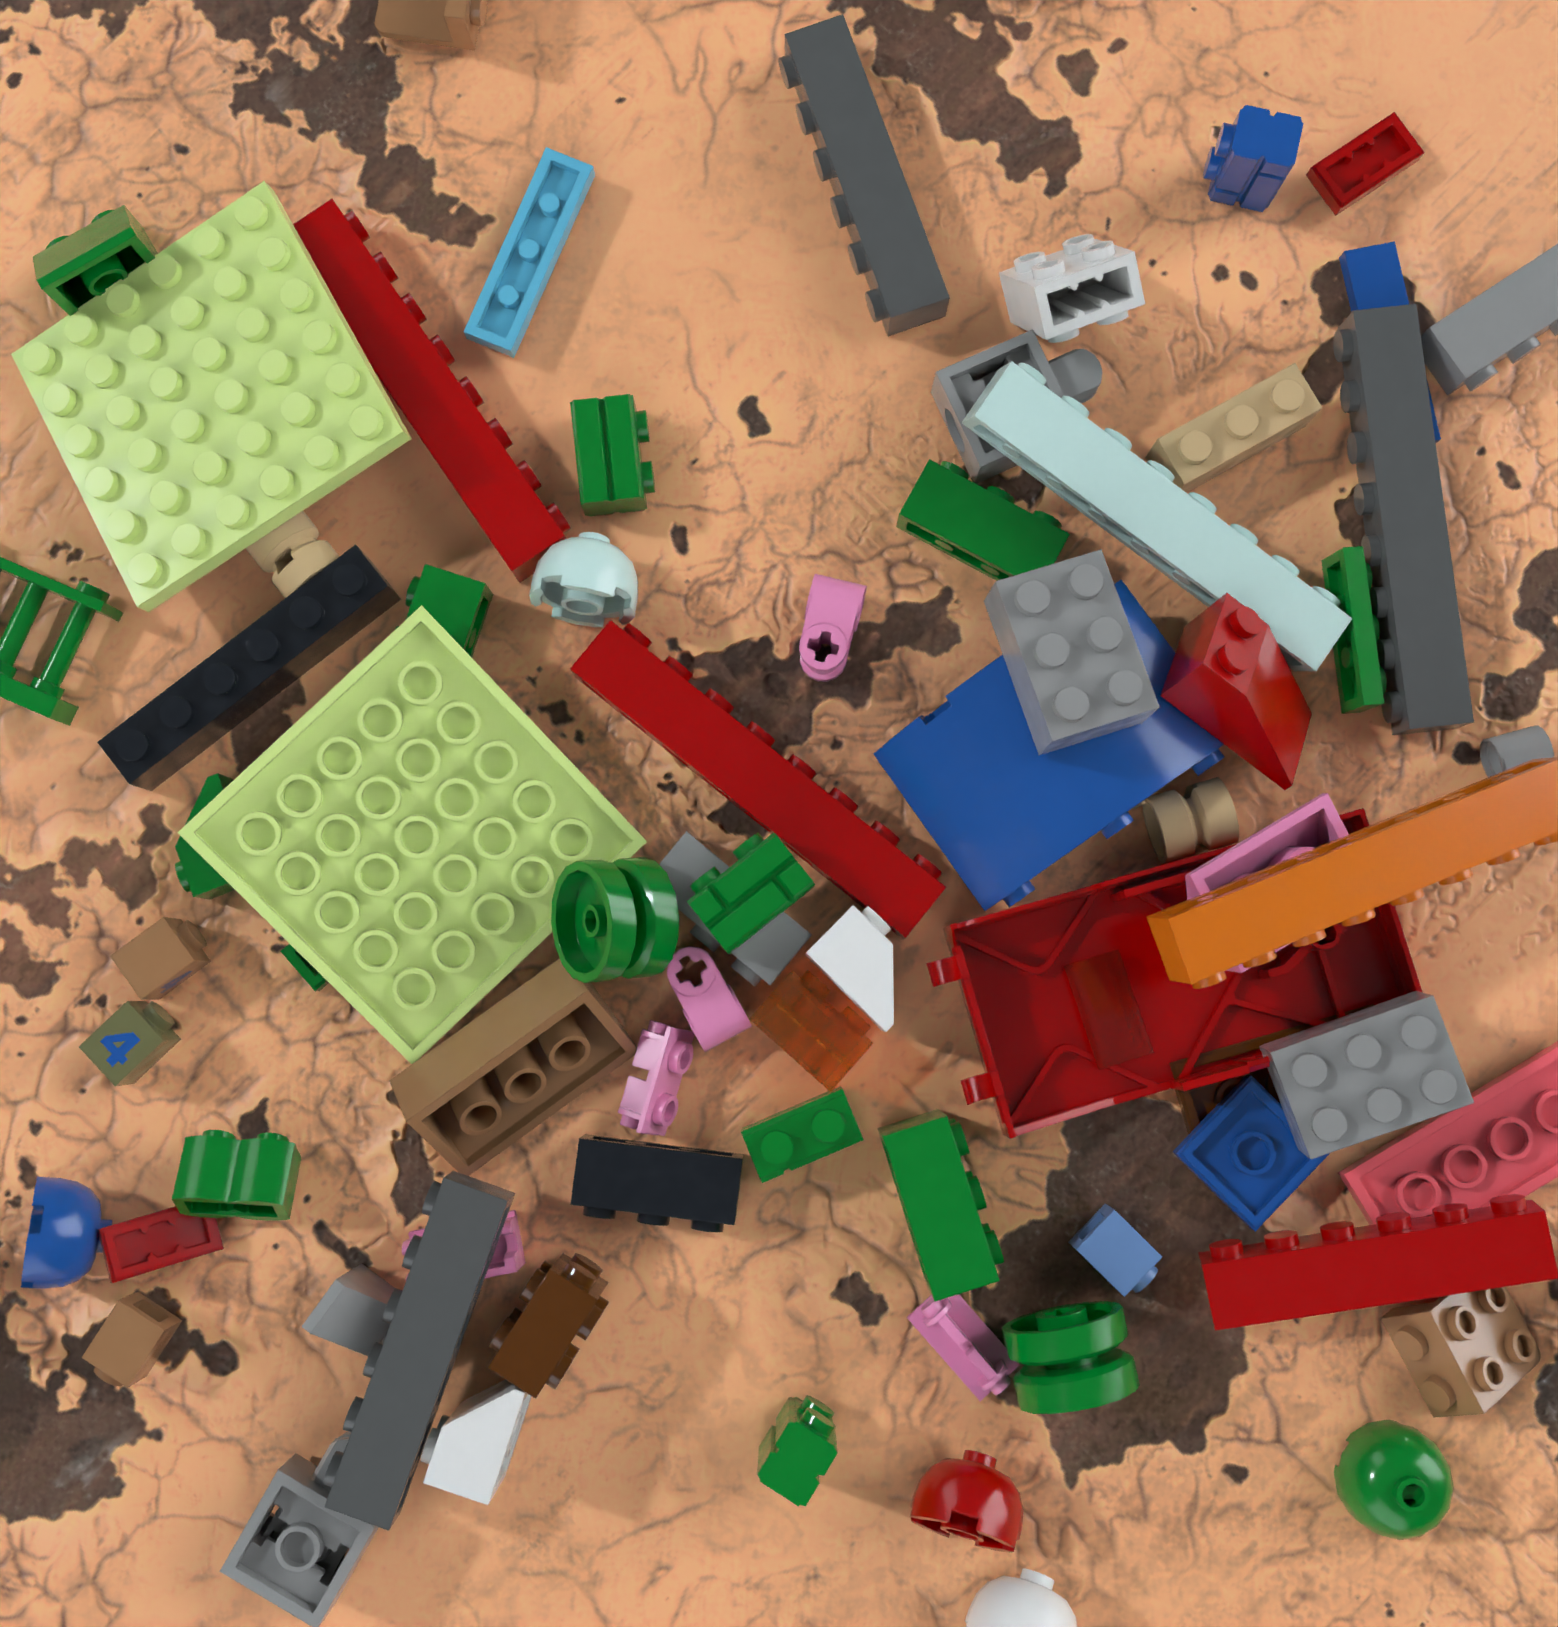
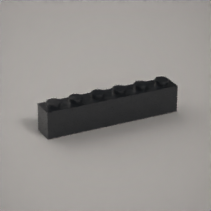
(249, 670)

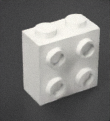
(1072, 288)

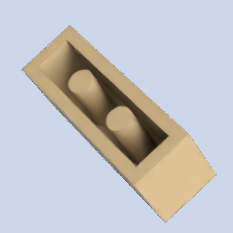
(1237, 429)

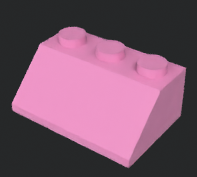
(1289, 836)

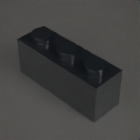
(657, 1182)

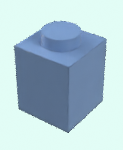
(1116, 1251)

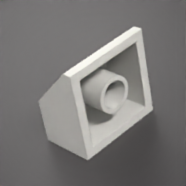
(860, 963)
(476, 1443)

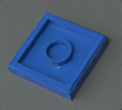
(1247, 1153)

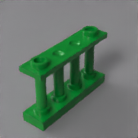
(45, 692)

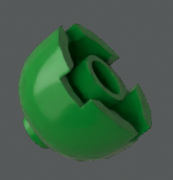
(1394, 1480)

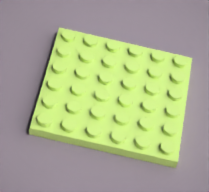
(209, 397)
(410, 834)

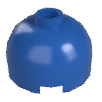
(61, 1233)

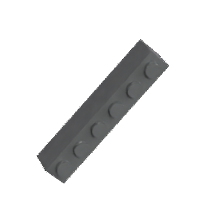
(864, 175)
(419, 1349)

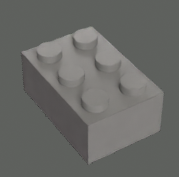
(1070, 652)
(1366, 1074)

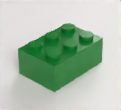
(941, 1203)

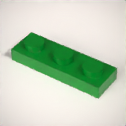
(1356, 659)

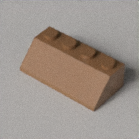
(512, 1068)

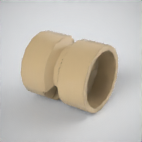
(292, 553)
(1200, 818)

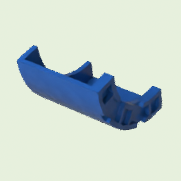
(1015, 812)

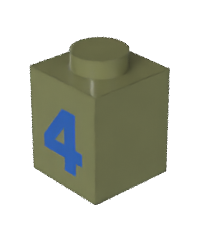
(131, 1041)

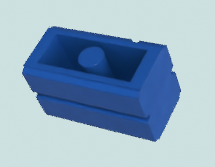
(1252, 157)

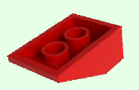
(1240, 688)

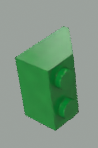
(92, 258)

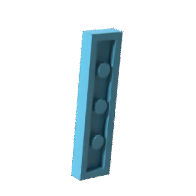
(529, 252)

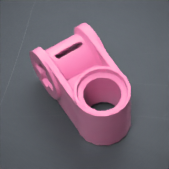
(830, 619)
(709, 1006)

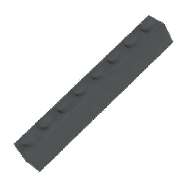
(1403, 520)

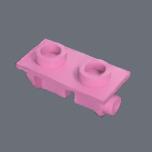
(652, 1102)
(964, 1344)

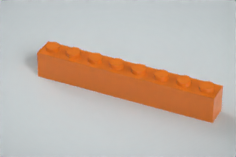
(1358, 873)

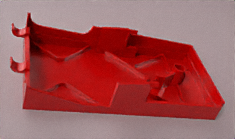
(1032, 1030)

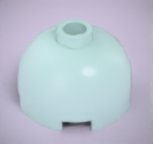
(586, 581)

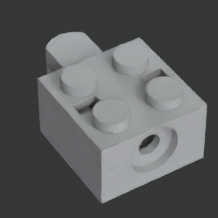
(962, 383)
(301, 1549)

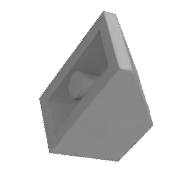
(352, 1311)

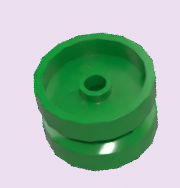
(614, 919)
(1070, 1357)

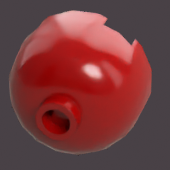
(969, 1501)

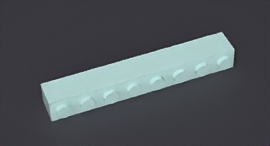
(1151, 513)

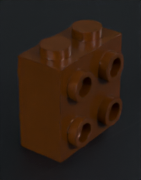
(536, 1343)

